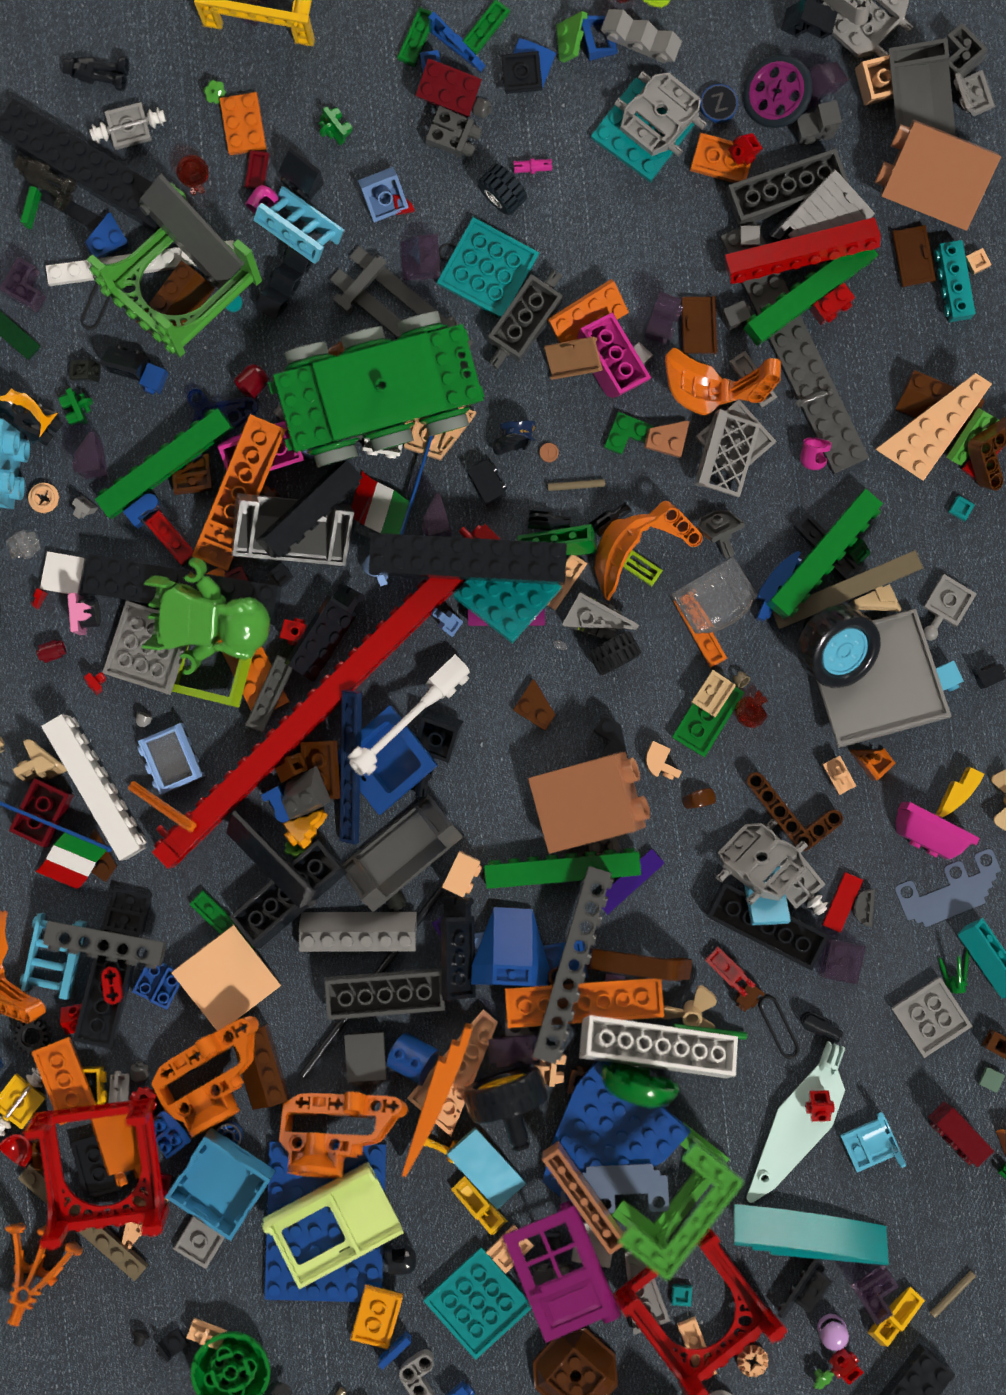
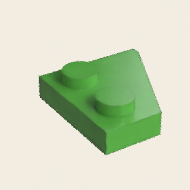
(570, 36)

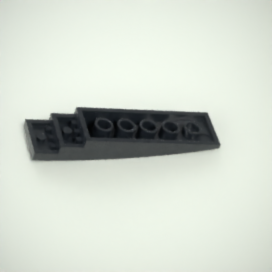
(97, 1018)

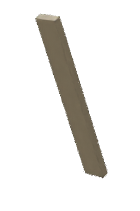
(854, 587)

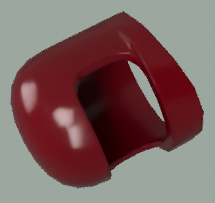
(251, 380)

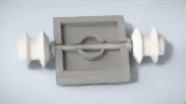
(128, 125)
(805, 889)

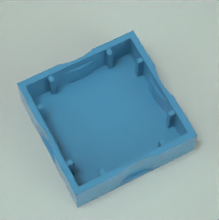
(220, 1184)

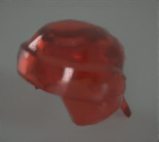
(193, 173)
(750, 711)

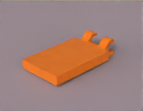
(118, 1147)

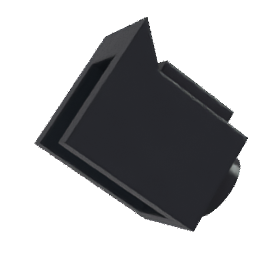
(989, 675)

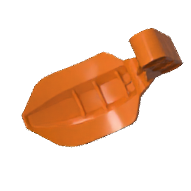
(703, 390)
(625, 534)
(13, 1000)

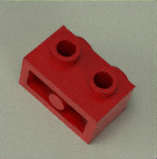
(831, 304)

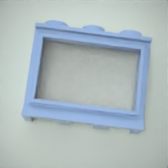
(170, 759)

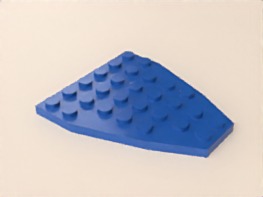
(612, 1132)

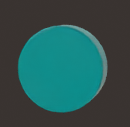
(235, 305)

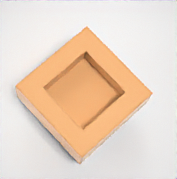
(977, 261)

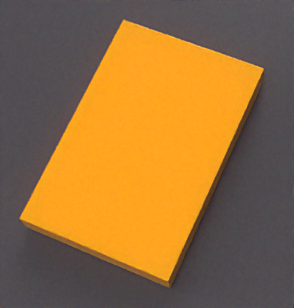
(376, 1316)

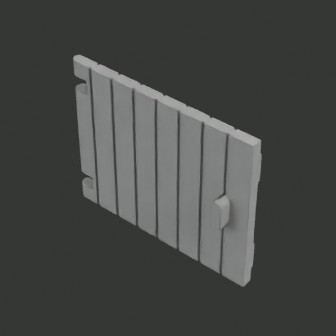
(828, 208)

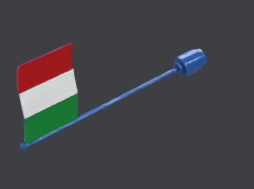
(387, 508)
(70, 857)

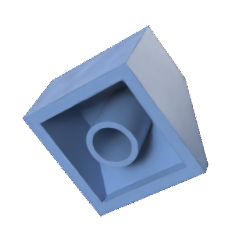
(378, 194)

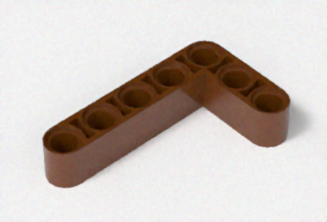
(983, 455)
(788, 816)
(640, 965)

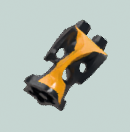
(34, 413)

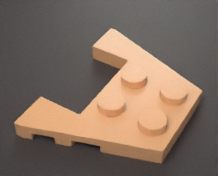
(440, 443)

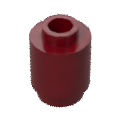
(51, 651)

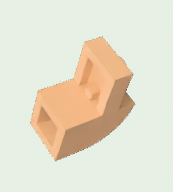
(655, 761)

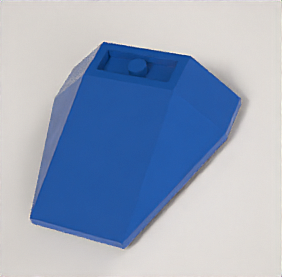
(511, 951)

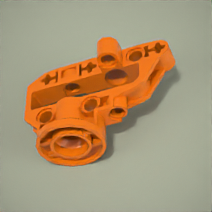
(205, 1103)
(317, 1152)

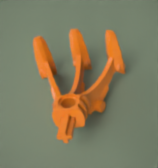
(34, 1270)

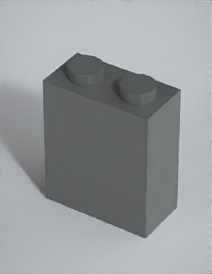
(365, 1057)

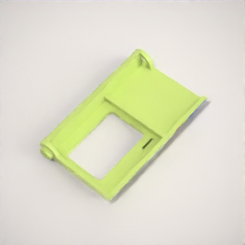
(360, 1212)

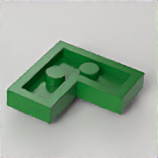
(625, 428)

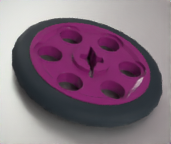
(793, 109)

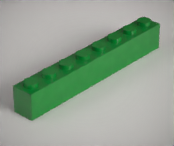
(805, 294)
(164, 463)
(824, 554)
(561, 869)

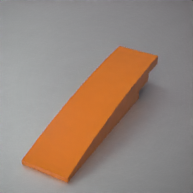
(244, 476)
(439, 1088)

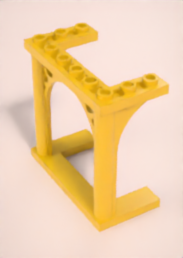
(297, 19)

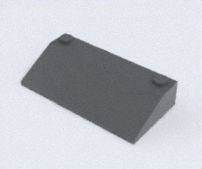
(922, 84)
(190, 232)
(323, 545)
(400, 852)

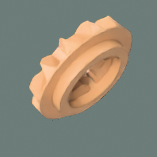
(42, 489)
(748, 1353)

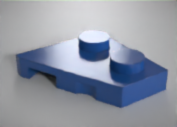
(106, 238)

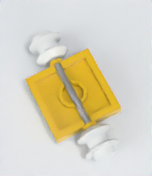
(20, 1100)

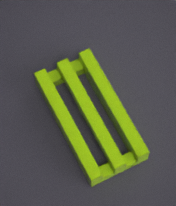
(646, 562)

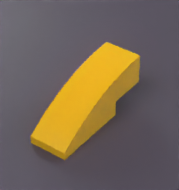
(959, 792)
(479, 1205)
(903, 1310)

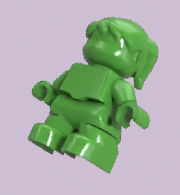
(205, 619)

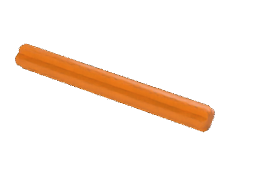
(162, 806)

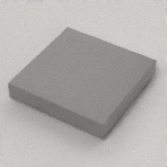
(198, 1242)

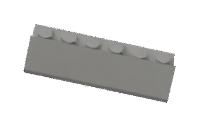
(357, 931)

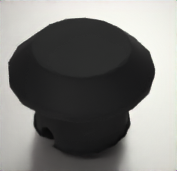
(140, 1337)

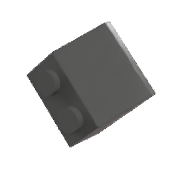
(305, 794)

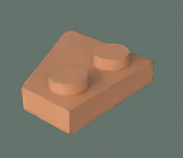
(667, 438)

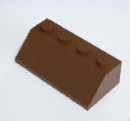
(181, 293)
(922, 393)
(264, 1076)

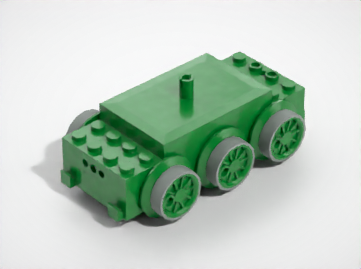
(377, 388)

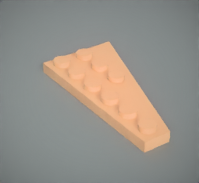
(927, 436)
(482, 1031)

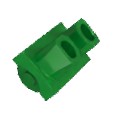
(332, 127)
(71, 399)

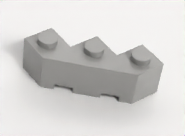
(641, 36)

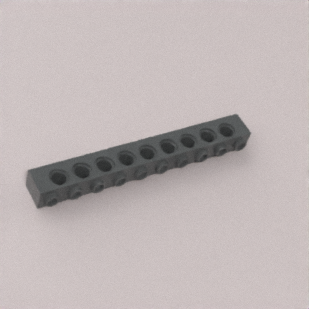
(554, 1053)

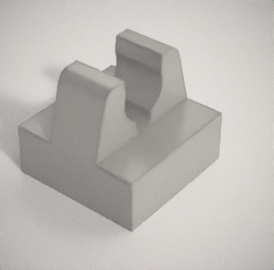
(83, 507)

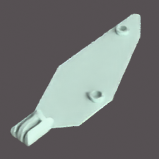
(792, 1129)

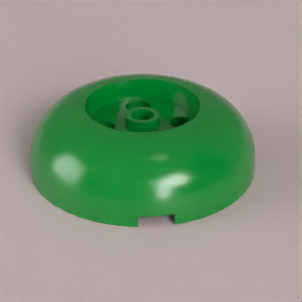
(637, 1086)
(208, 1376)

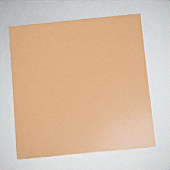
(226, 978)

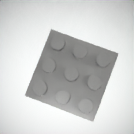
(763, 441)
(931, 1017)

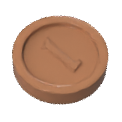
(549, 452)

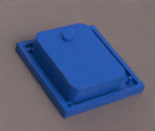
(398, 764)

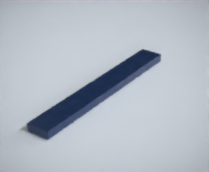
(349, 777)

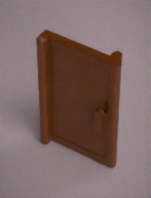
(910, 249)
(701, 325)

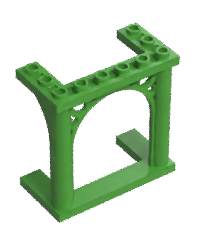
(116, 276)
(650, 1239)

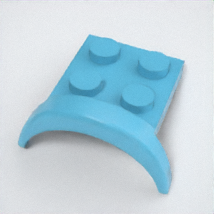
(872, 1144)

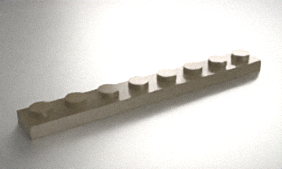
(102, 1238)

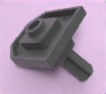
(718, 528)

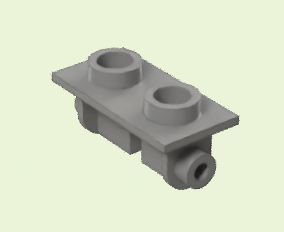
(119, 1087)

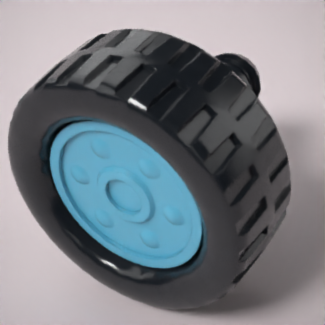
(838, 646)

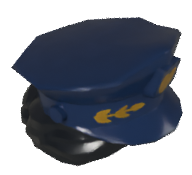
(515, 436)

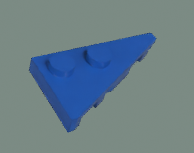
(453, 41)

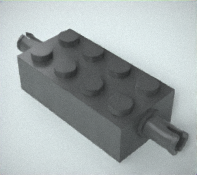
(525, 319)

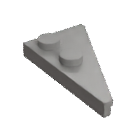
(592, 614)

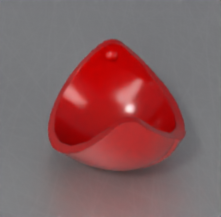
(17, 1149)

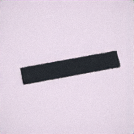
(74, 211)

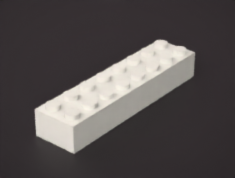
(94, 786)
(658, 1047)

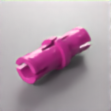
(532, 166)

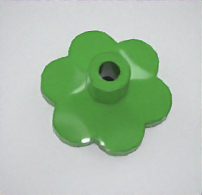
(214, 91)
(295, 851)
(822, 1378)

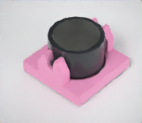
(83, 613)

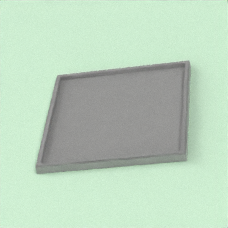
(895, 693)

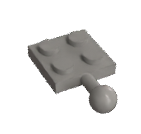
(949, 603)

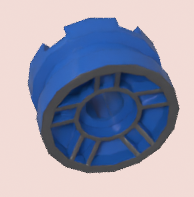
(233, 1128)

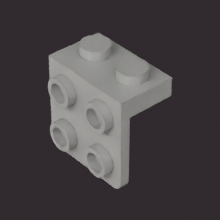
(975, 93)

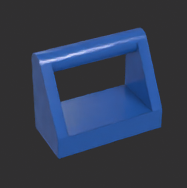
(591, 50)

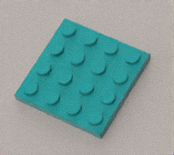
(624, 148)
(487, 268)
(506, 605)
(478, 1303)

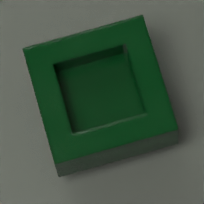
(858, 551)

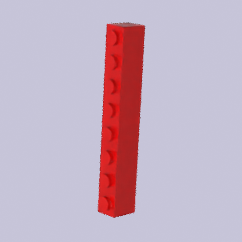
(802, 250)

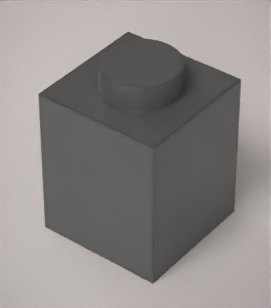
(736, 315)

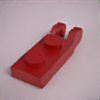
(728, 970)

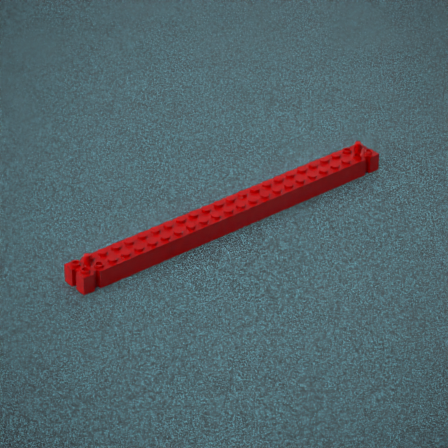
(309, 714)

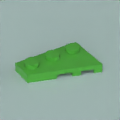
(979, 422)

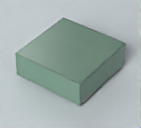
(991, 1079)

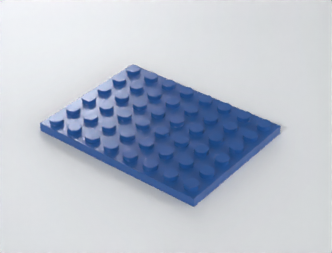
(318, 1234)

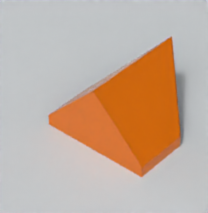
(873, 762)

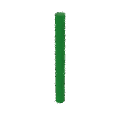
(741, 1035)

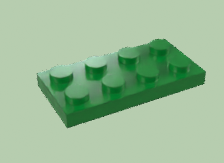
(700, 729)

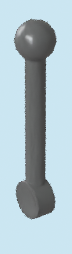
(799, 403)

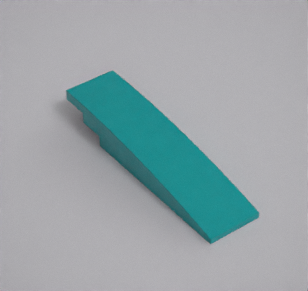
(809, 1235)

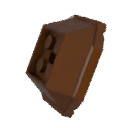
(575, 1352)

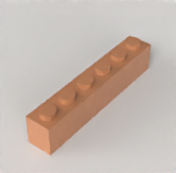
(583, 1196)

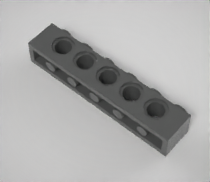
(55, 931)

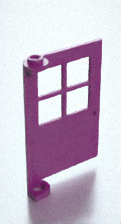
(571, 1298)

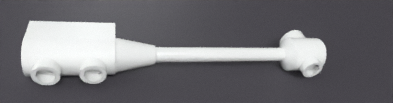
(439, 685)

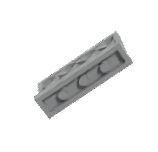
(711, 448)

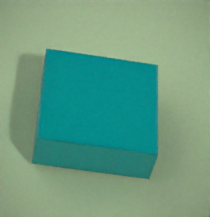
(961, 508)
(681, 1295)

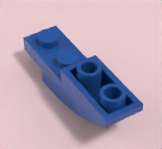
(775, 581)

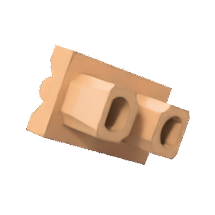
(839, 775)
(549, 1071)
(203, 1331)

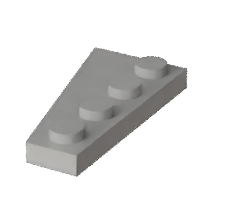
(648, 1294)

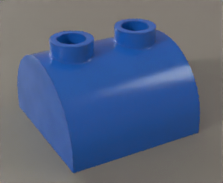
(412, 1058)

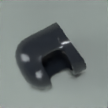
(400, 1266)

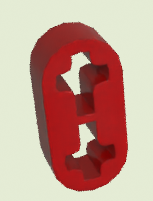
(117, 984)

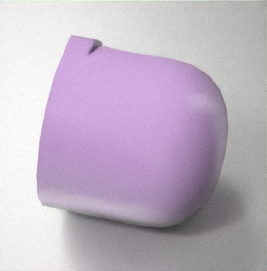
(834, 1334)

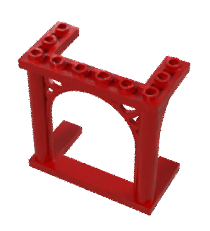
(59, 1220)
(688, 1377)

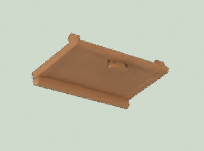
(573, 361)

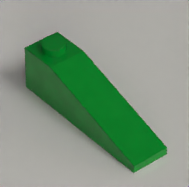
(579, 539)

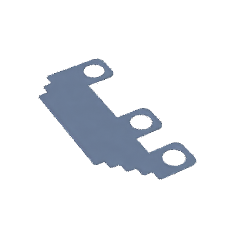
(954, 899)
(626, 1179)

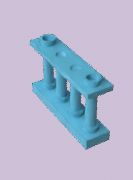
(290, 234)
(68, 968)

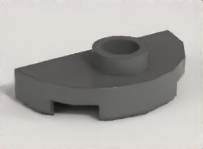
(864, 906)

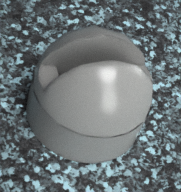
(143, 719)

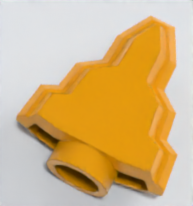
(304, 828)

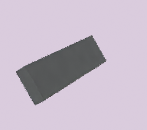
(269, 695)

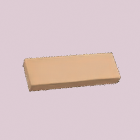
(574, 567)
(692, 1338)

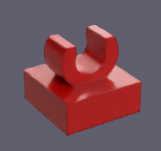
(95, 682)

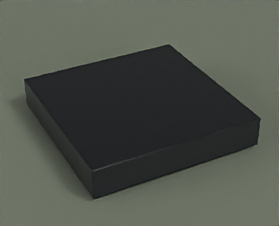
(521, 72)

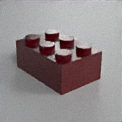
(448, 88)
(46, 803)
(959, 1135)

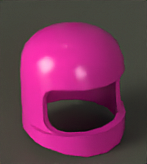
(259, 196)
(812, 453)

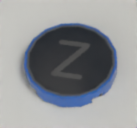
(719, 103)

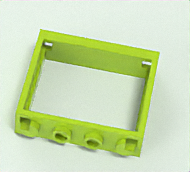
(236, 691)

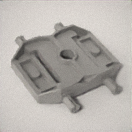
(867, 38)
(681, 109)
(740, 861)

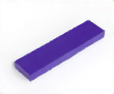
(626, 885)

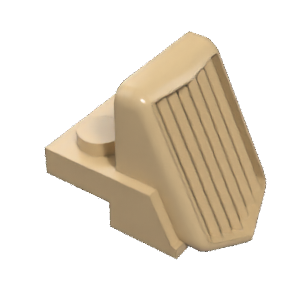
(877, 599)
(41, 764)

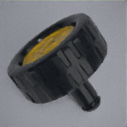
(506, 1098)

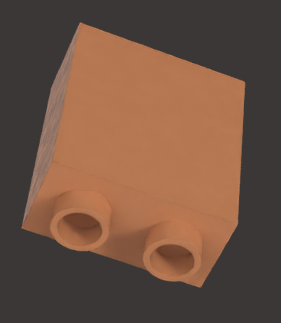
(937, 173)
(589, 802)

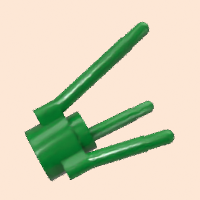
(957, 983)

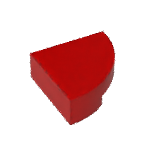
(404, 211)
(39, 596)

